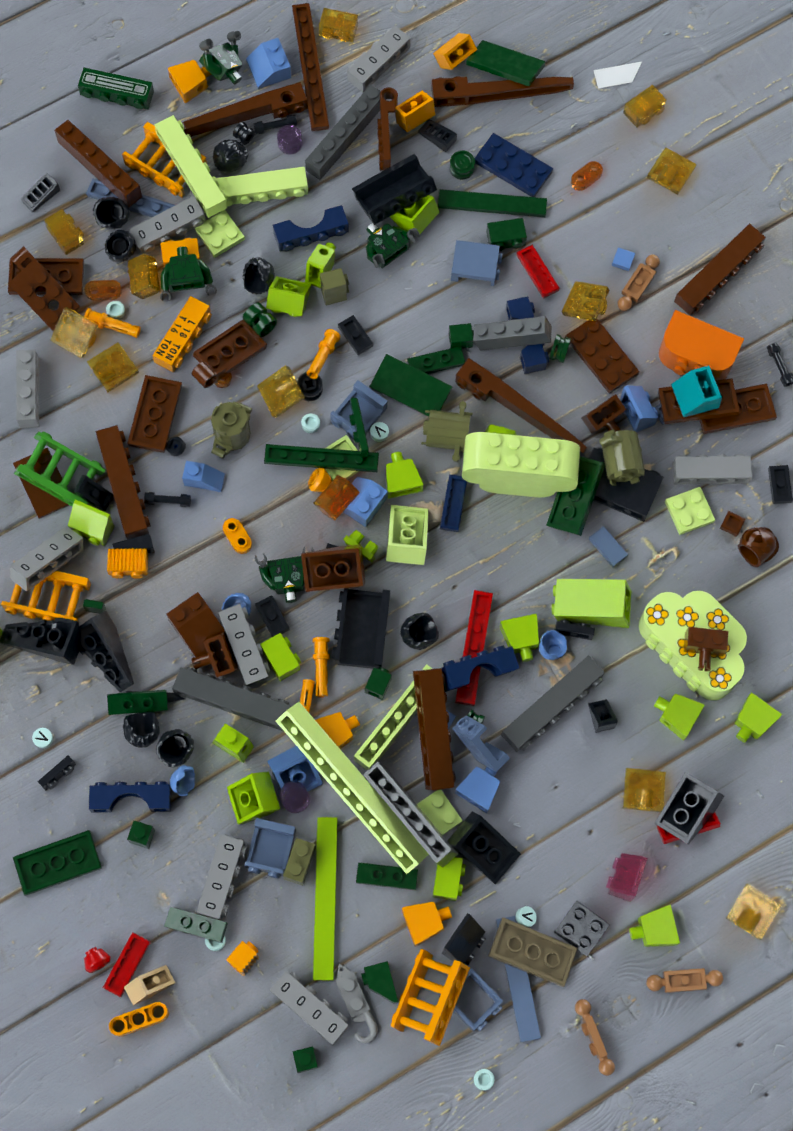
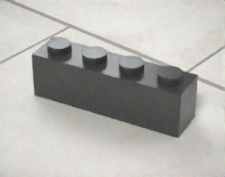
(512, 333)

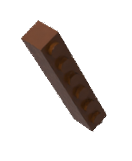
(98, 163)
(719, 269)
(122, 482)
(433, 729)

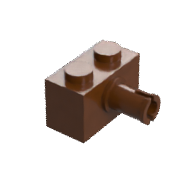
(604, 415)
(706, 643)
(218, 654)

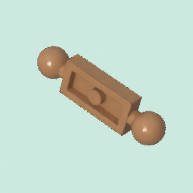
(638, 282)
(684, 980)
(589, 1029)

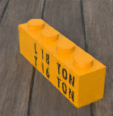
(182, 334)

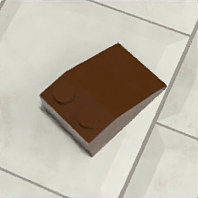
(42, 501)
(333, 568)
(194, 623)

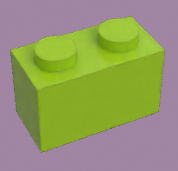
(280, 656)
(448, 879)

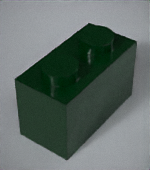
(507, 233)

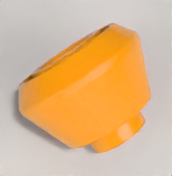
(319, 480)

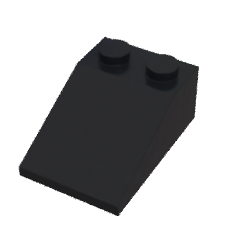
(689, 808)
(483, 847)
(464, 940)

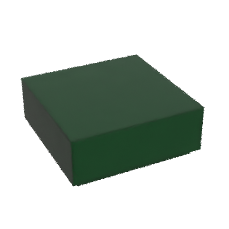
(94, 606)

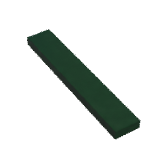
(492, 203)
(320, 458)

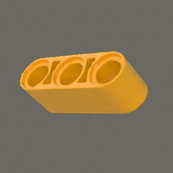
(128, 1019)

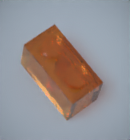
(336, 497)

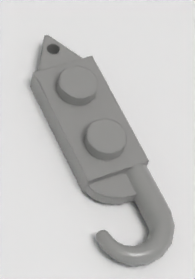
(356, 1002)

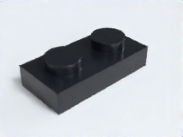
(355, 335)
(780, 484)
(93, 493)
(272, 616)
(581, 631)
(63, 768)

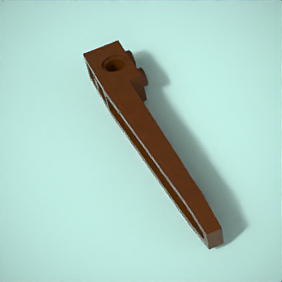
(482, 92)
(250, 108)
(504, 394)

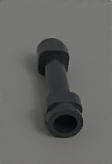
(259, 127)
(786, 378)
(150, 499)

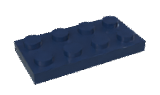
(513, 165)

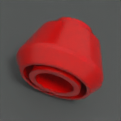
(96, 959)

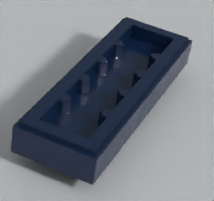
(453, 503)

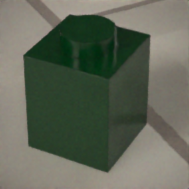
(461, 335)
(378, 682)
(141, 834)
(305, 1059)

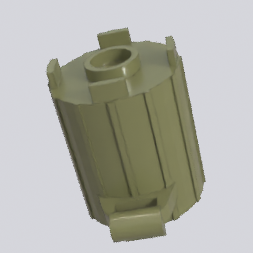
(230, 427)
(447, 430)
(622, 456)

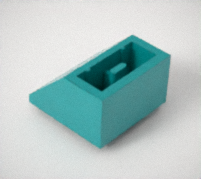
(697, 392)

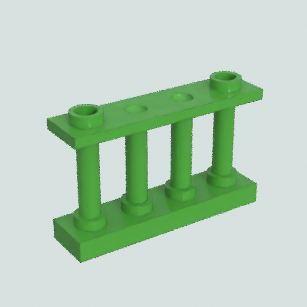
(44, 481)

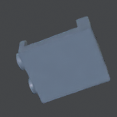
(476, 261)
(370, 404)
(469, 733)
(270, 848)

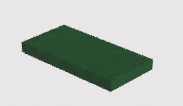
(505, 63)
(410, 386)
(573, 507)
(57, 862)

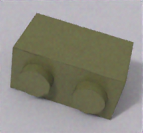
(334, 286)
(299, 861)

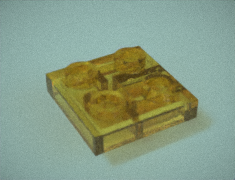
(671, 170)
(586, 301)
(74, 332)
(112, 367)
(280, 391)
(644, 790)
(753, 911)

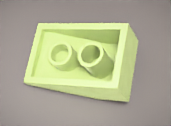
(407, 535)

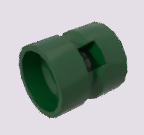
(258, 317)

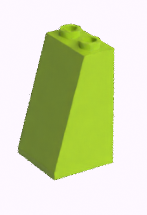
(593, 601)

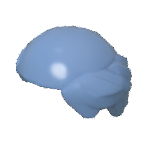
(235, 599)
(552, 645)
(182, 780)

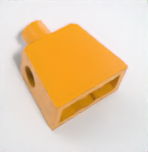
(189, 79)
(338, 728)
(425, 921)

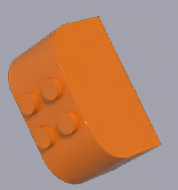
(696, 344)

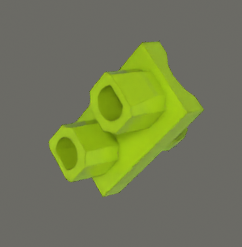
(368, 551)

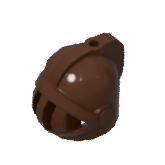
(758, 545)

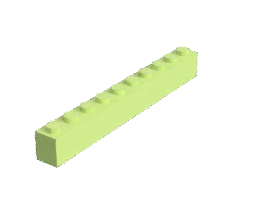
(352, 787)

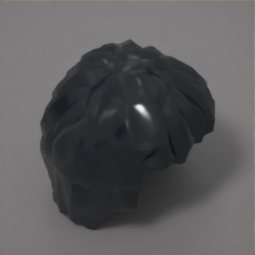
(229, 155)
(111, 212)
(120, 246)
(258, 275)
(419, 631)
(141, 729)
(175, 747)

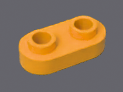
(237, 535)

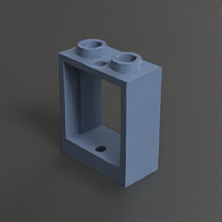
(494, 1009)

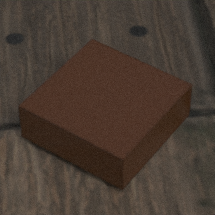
(732, 523)

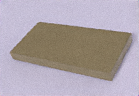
(532, 952)

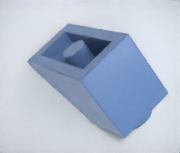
(202, 476)

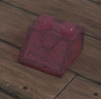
(626, 876)

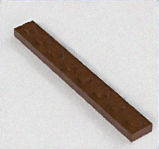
(310, 67)

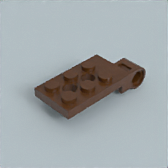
(383, 126)
(30, 279)
(215, 365)

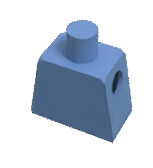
(479, 788)

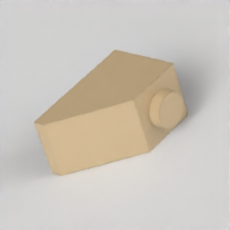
(149, 984)

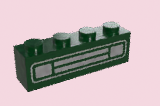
(115, 88)

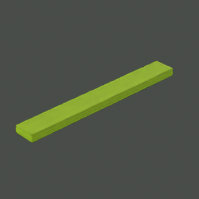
(325, 899)

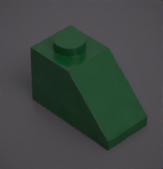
(380, 981)

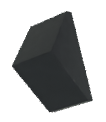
(602, 716)

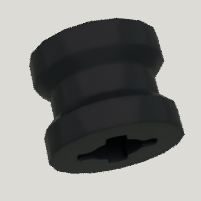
(243, 133)

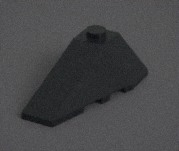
(50, 639)
(103, 646)

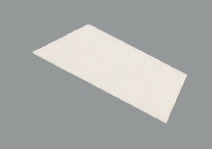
(616, 75)

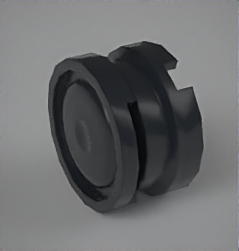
(311, 388)

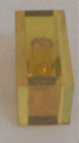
(338, 25)
(644, 106)
(64, 232)
(143, 276)

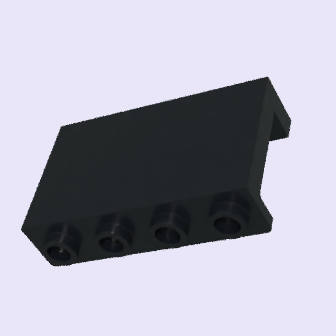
(394, 189)
(627, 497)
(361, 628)

